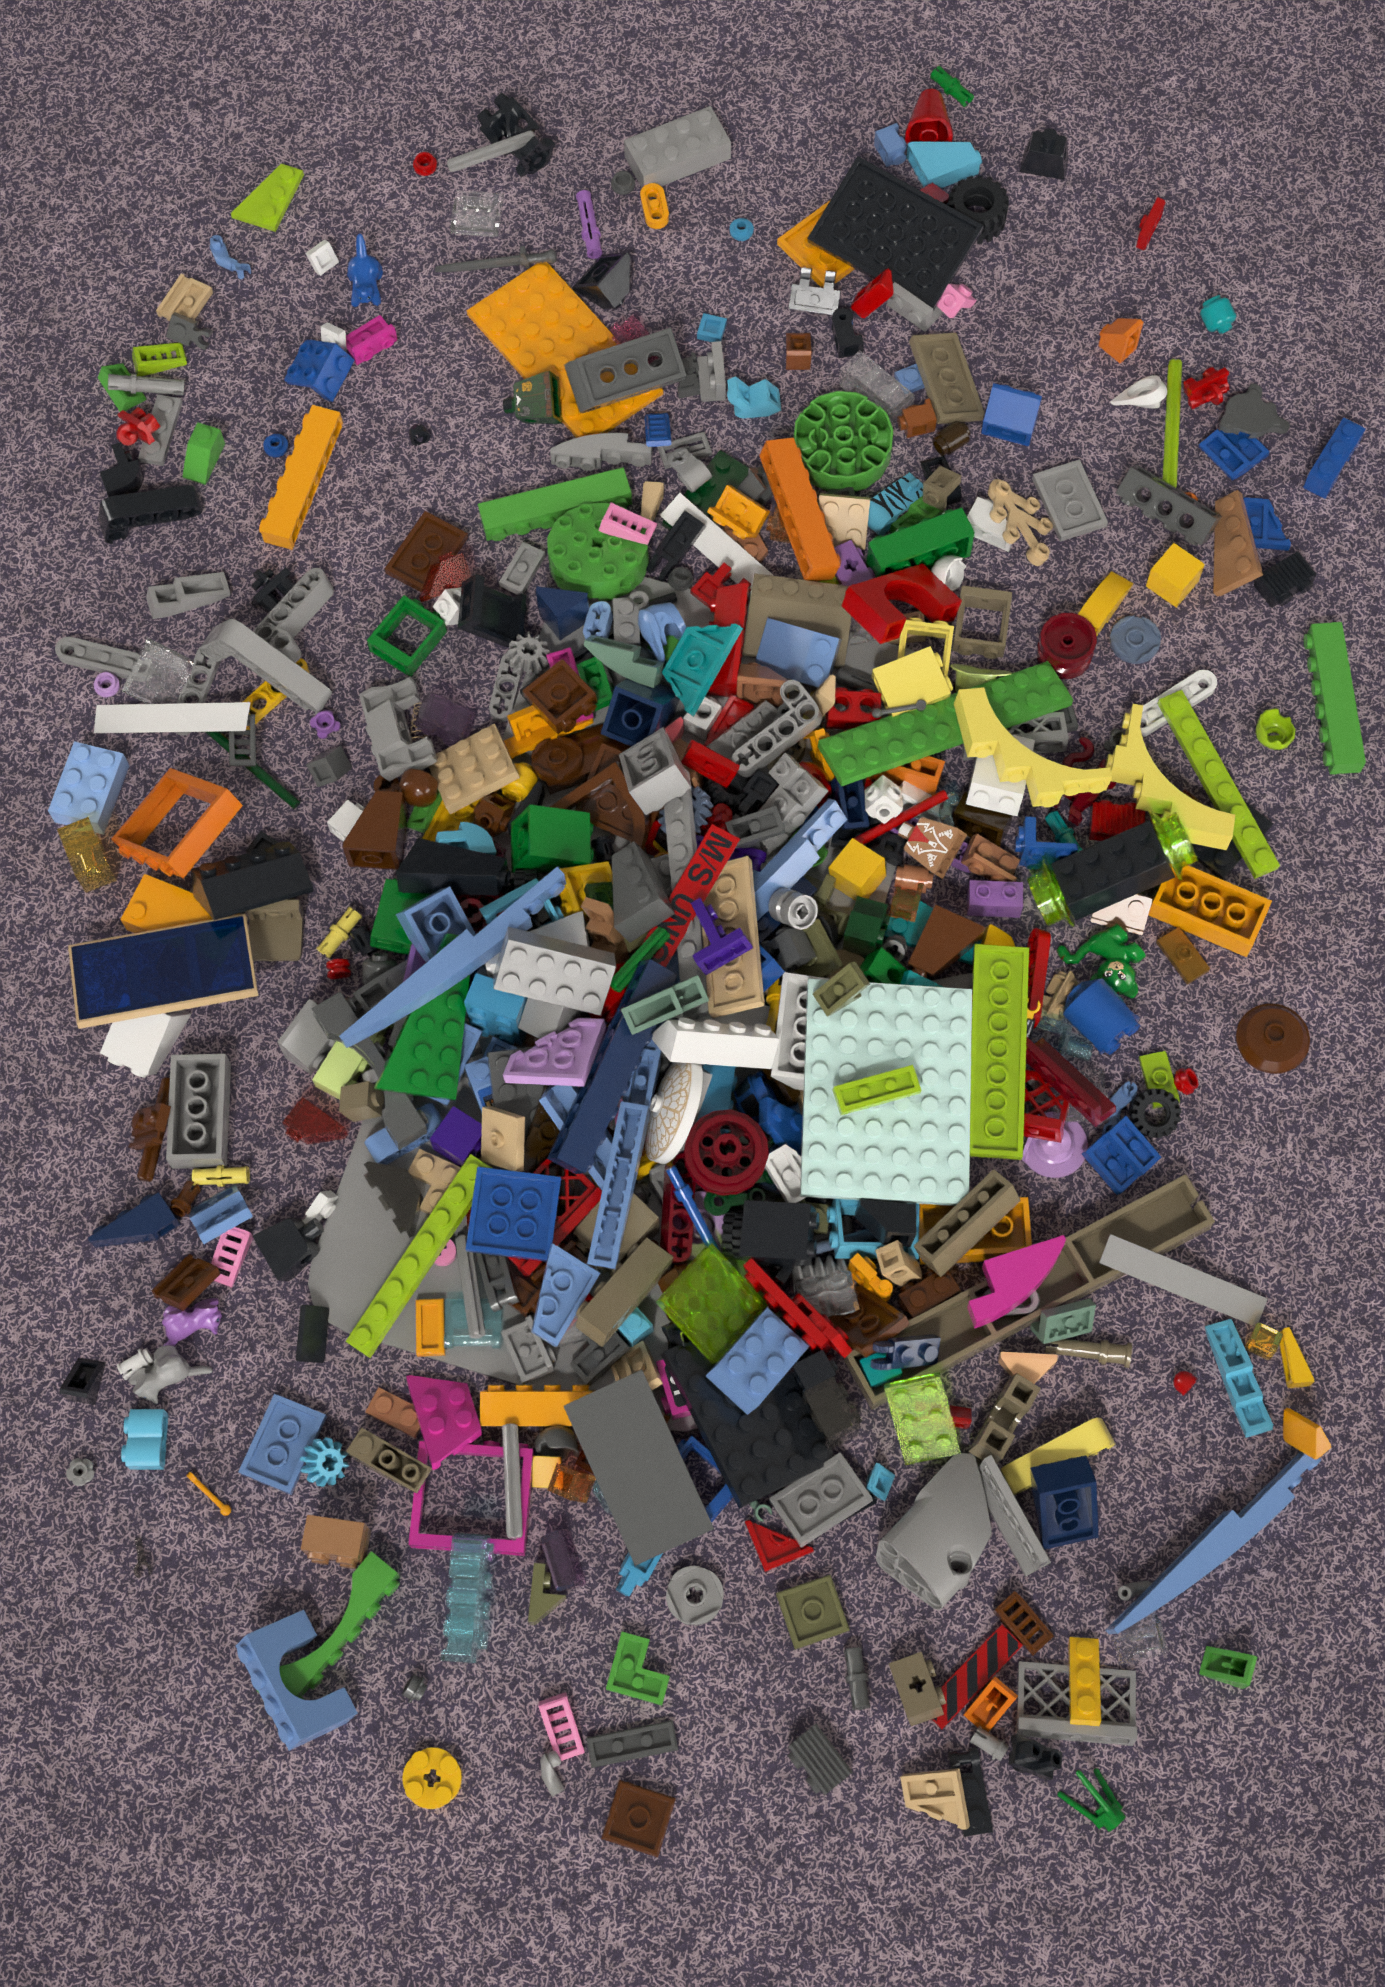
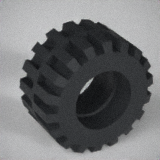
(984, 194)

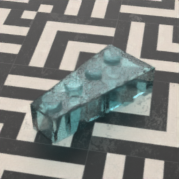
(468, 1597)

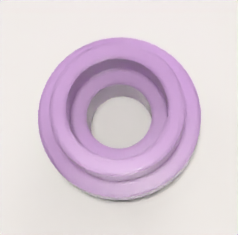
(103, 678)

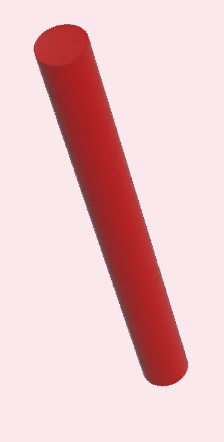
(902, 817)

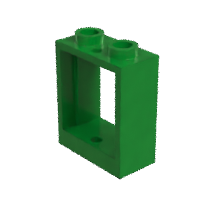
(392, 655)

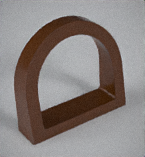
(611, 773)

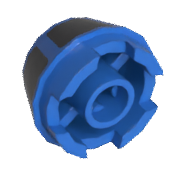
(750, 1093)

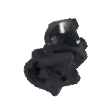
(505, 123)

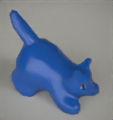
(364, 272)

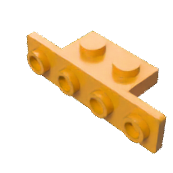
(531, 729)

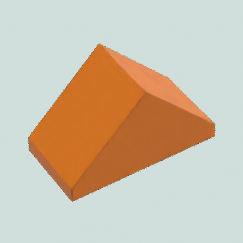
(990, 1704)

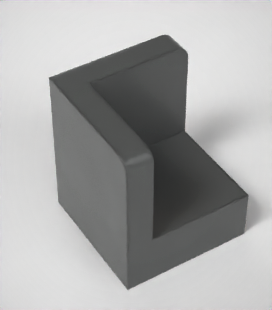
(329, 766)

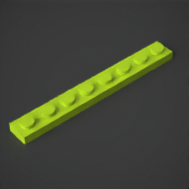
(1218, 783)
(416, 1260)

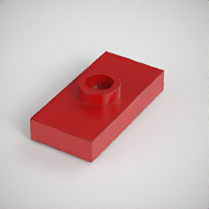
(1149, 223)

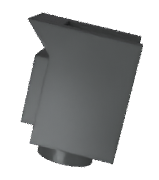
(756, 485)

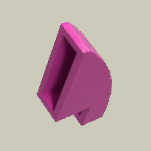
(1013, 1279)

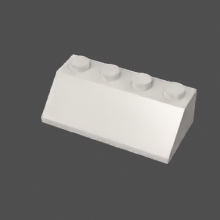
(790, 1029)
(717, 1043)

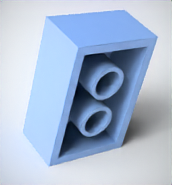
(89, 786)

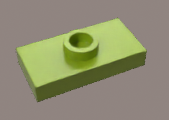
(1158, 1074)

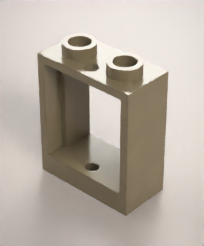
(982, 599)

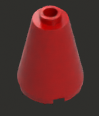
(929, 119)

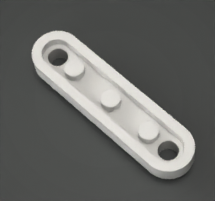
(1153, 716)

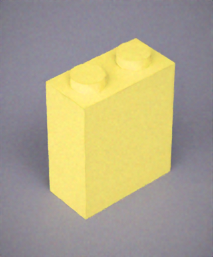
(911, 680)

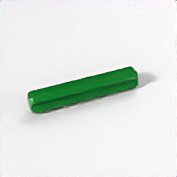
(645, 952)

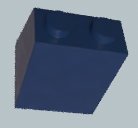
(638, 711)

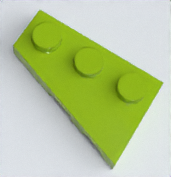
(270, 199)

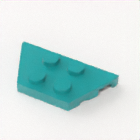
(698, 662)

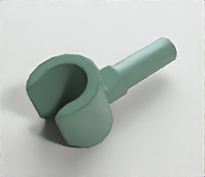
(756, 1506)

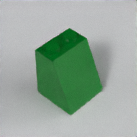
(550, 839)

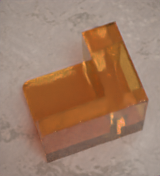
(906, 903)

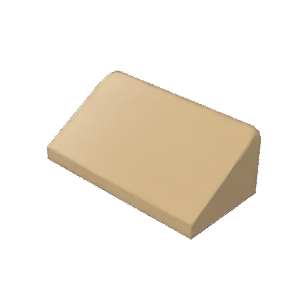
(824, 696)

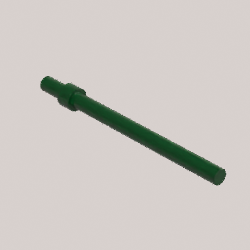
(259, 772)

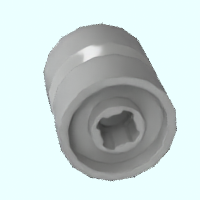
(793, 908)

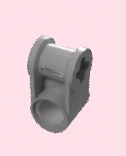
(689, 469)

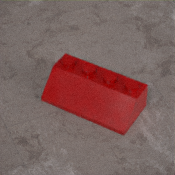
(730, 608)

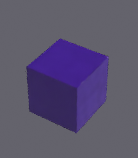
(457, 1137)

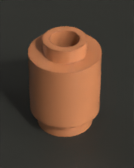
(911, 875)

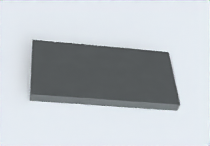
(638, 1467)

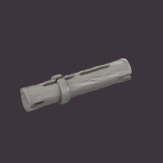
(145, 384)

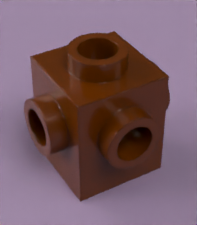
(493, 813)

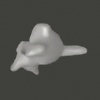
(167, 1369)

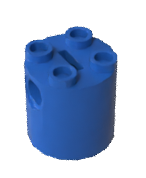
(1100, 1015)

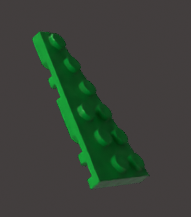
(429, 1046)

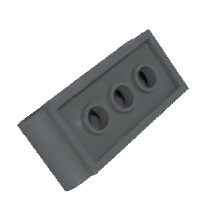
(593, 393)

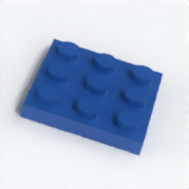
(513, 1214)

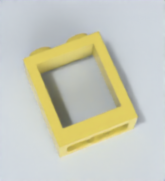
(937, 629)

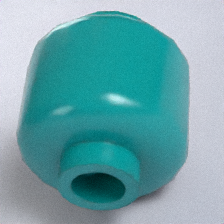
(1218, 314)

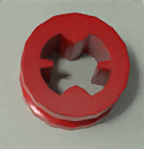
(338, 969)

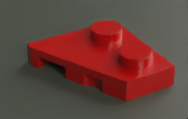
(836, 1335)

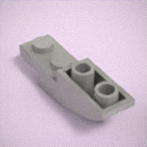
(590, 450)

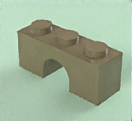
(1003, 1418)

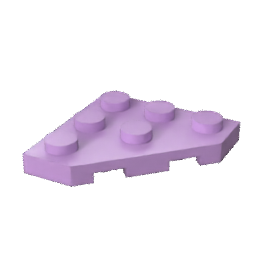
(559, 1057)

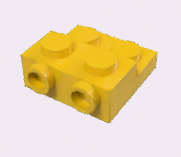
(576, 880)

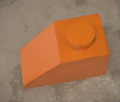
(1121, 338)

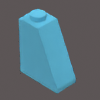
(943, 161)

